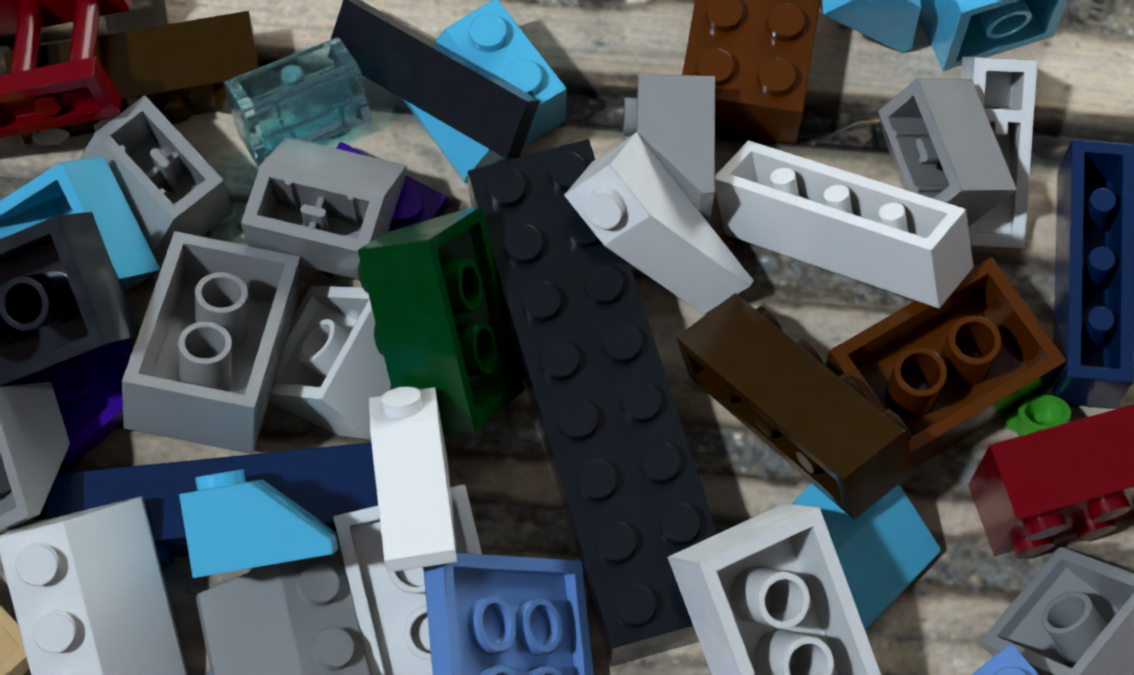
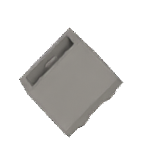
(946, 145)
(160, 176)
(321, 204)

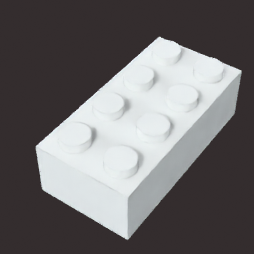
(773, 599)

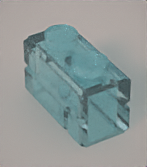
(298, 97)

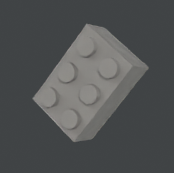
(211, 343)

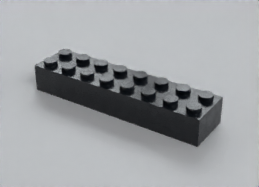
(596, 400)

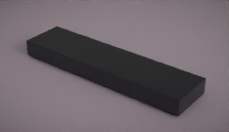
(436, 79)

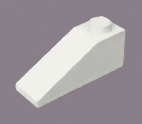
(1008, 99)
(655, 226)
(412, 479)

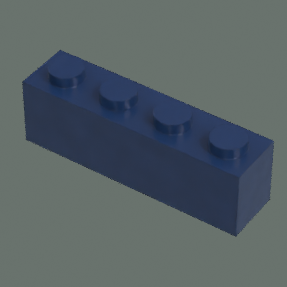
(1095, 273)

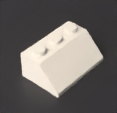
(92, 594)

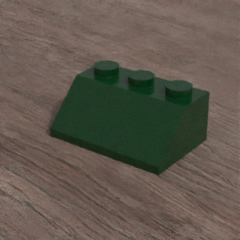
(443, 316)

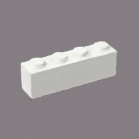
(845, 223)

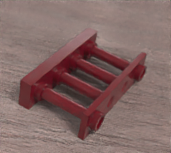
(61, 92)

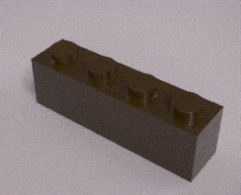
(171, 64)
(798, 404)

